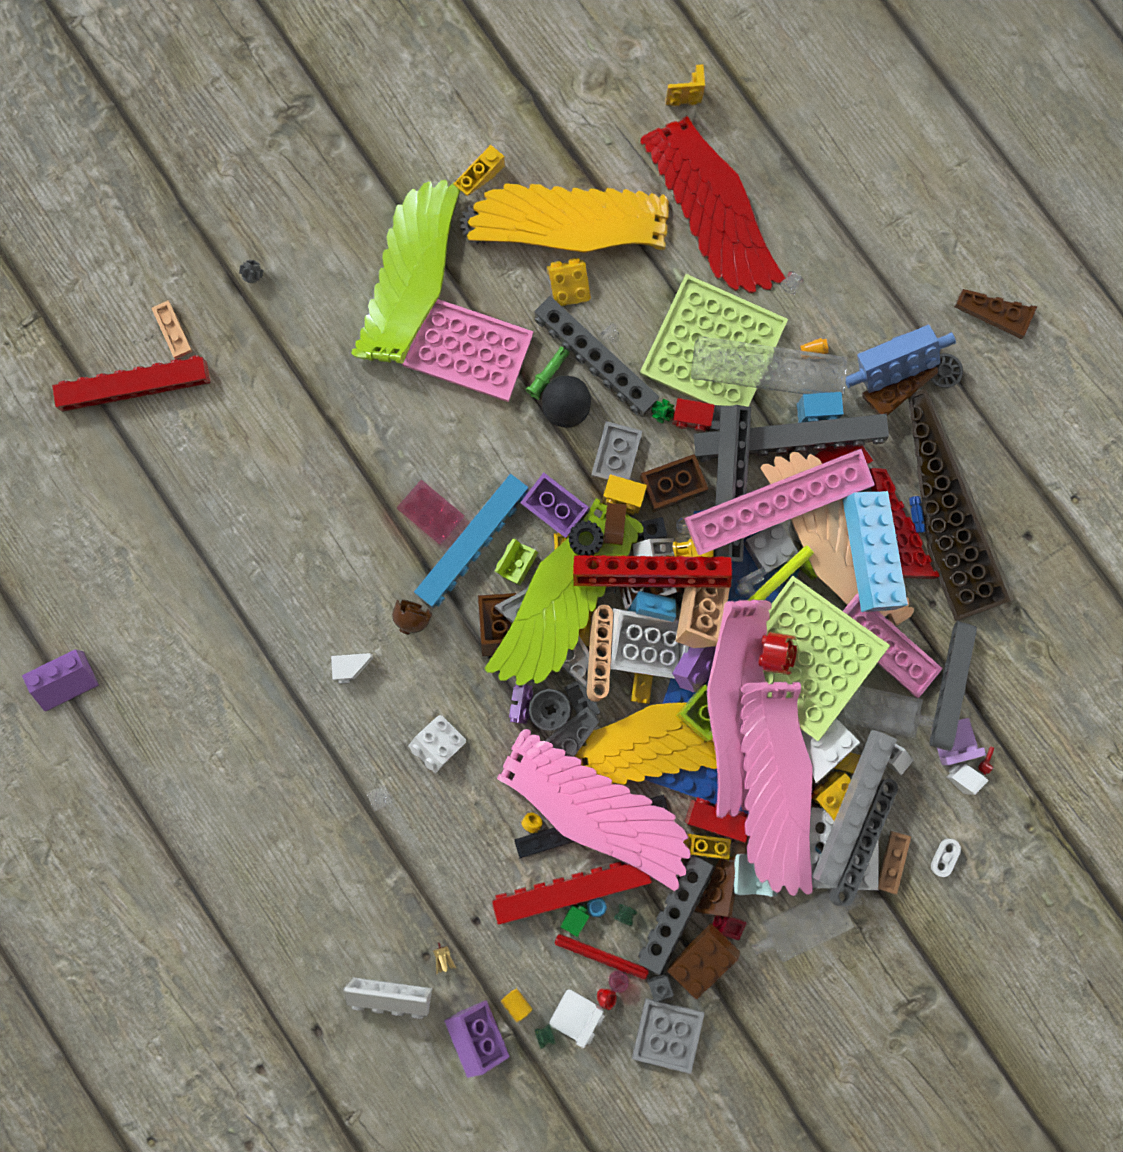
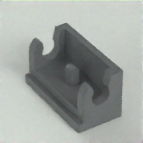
(578, 696)

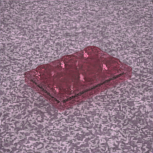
(430, 512)

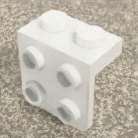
(437, 743)
(577, 1017)

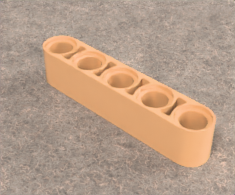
(596, 661)

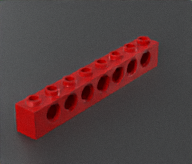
(652, 571)

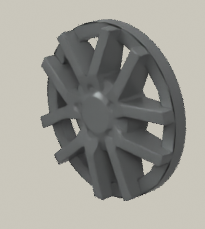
(945, 371)

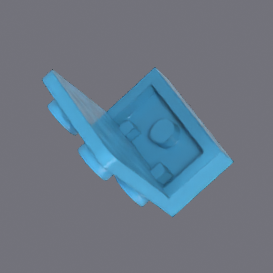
(654, 606)

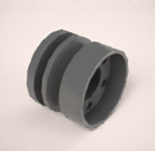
(541, 716)

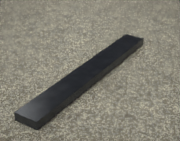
(552, 838)

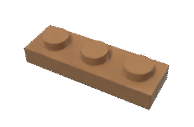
(893, 862)

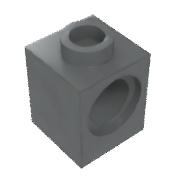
(660, 987)

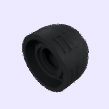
(566, 401)

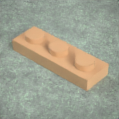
(172, 329)

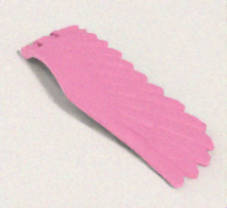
(777, 785)
(595, 811)

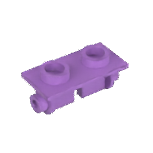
(520, 712)

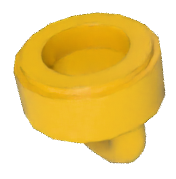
(532, 822)

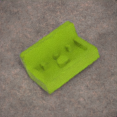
(516, 562)

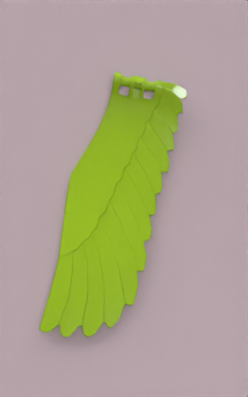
(410, 273)
(555, 609)

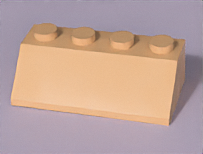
(701, 616)

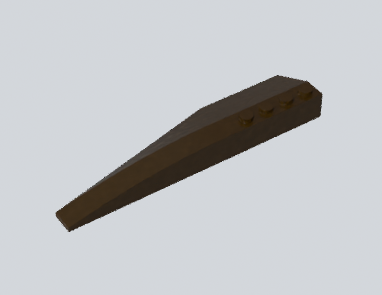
(953, 524)

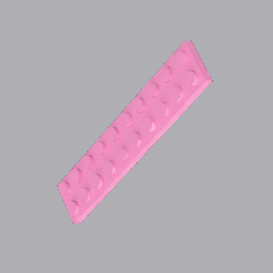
(779, 502)

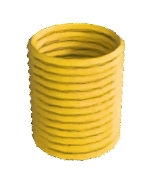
(516, 1005)

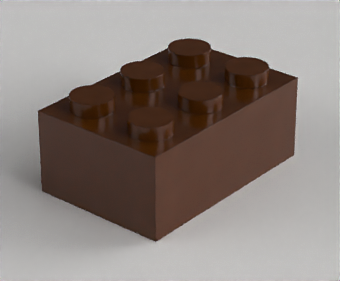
(674, 483)
(703, 961)

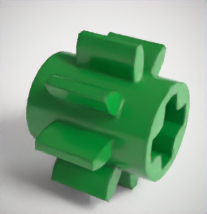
(663, 411)

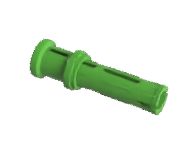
(542, 380)

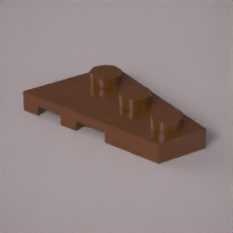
(720, 894)

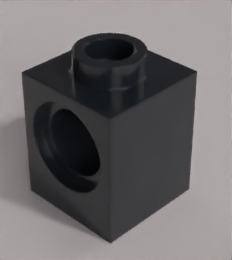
(658, 524)

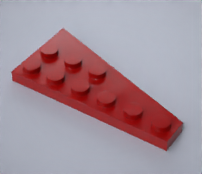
(912, 557)

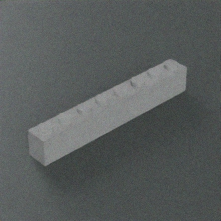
(854, 808)

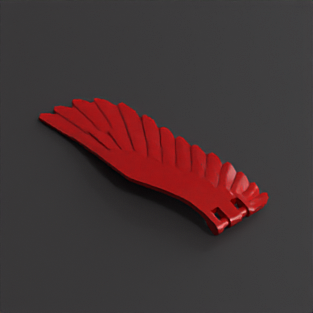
(715, 206)

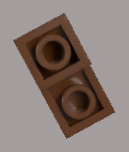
(614, 523)

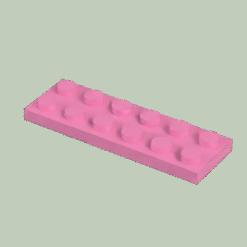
(903, 658)

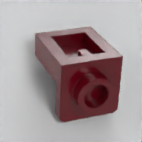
(730, 927)

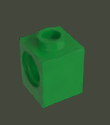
(575, 919)

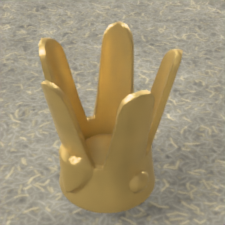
(442, 955)

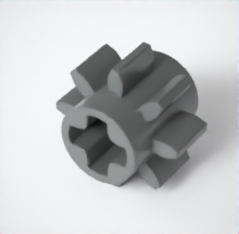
(251, 271)

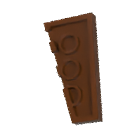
(1004, 315)
(893, 395)

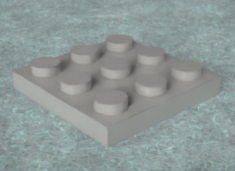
(668, 1035)

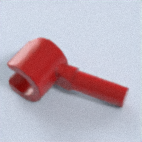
(984, 766)

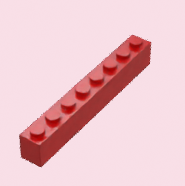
(131, 383)
(567, 892)

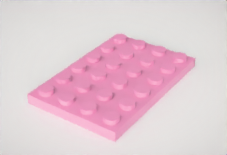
(469, 350)

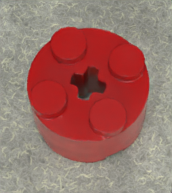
(778, 653)

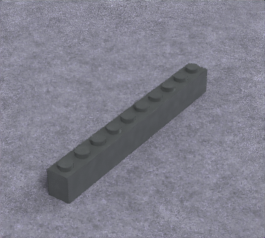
(802, 436)

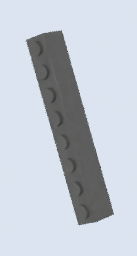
(733, 466)

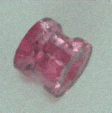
(619, 978)

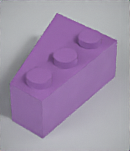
(694, 668)

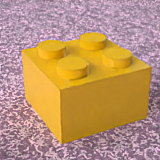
(624, 492)

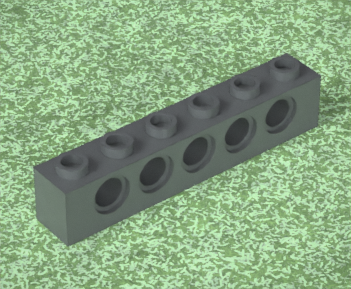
(659, 963)

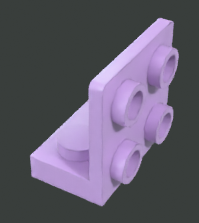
(964, 745)

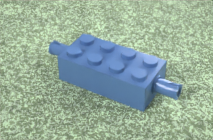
(899, 358)

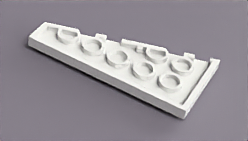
(830, 749)

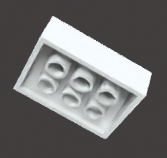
(645, 644)
(388, 997)

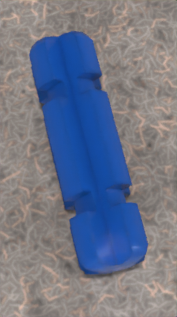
(917, 514)

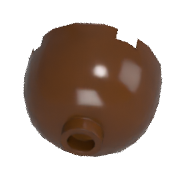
(410, 617)

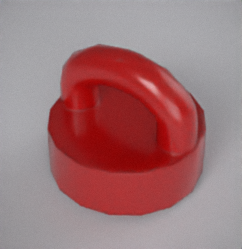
(606, 998)

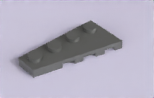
(575, 732)

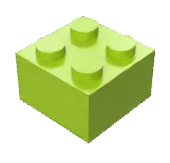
(696, 714)

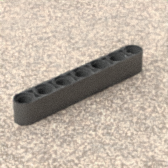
(953, 686)
(865, 853)

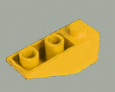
(481, 171)

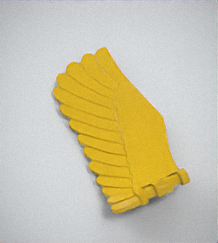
(570, 219)
(647, 745)

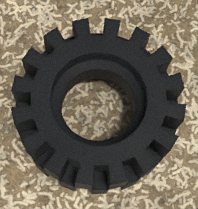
(586, 527)

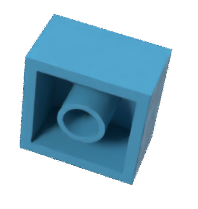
(820, 407)

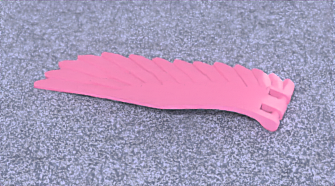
(734, 666)

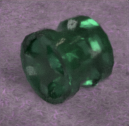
(625, 914)
(545, 1036)

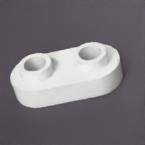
(948, 859)

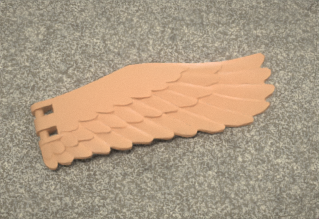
(827, 536)

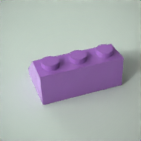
(555, 505)
(60, 679)
(477, 1039)

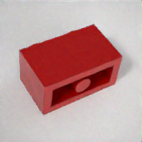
(693, 415)

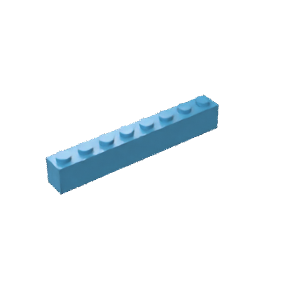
(471, 541)

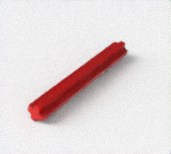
(601, 956)

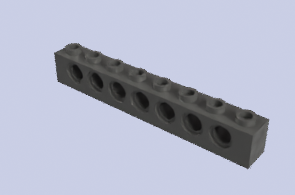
(550, 309)

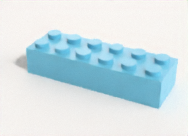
(874, 551)

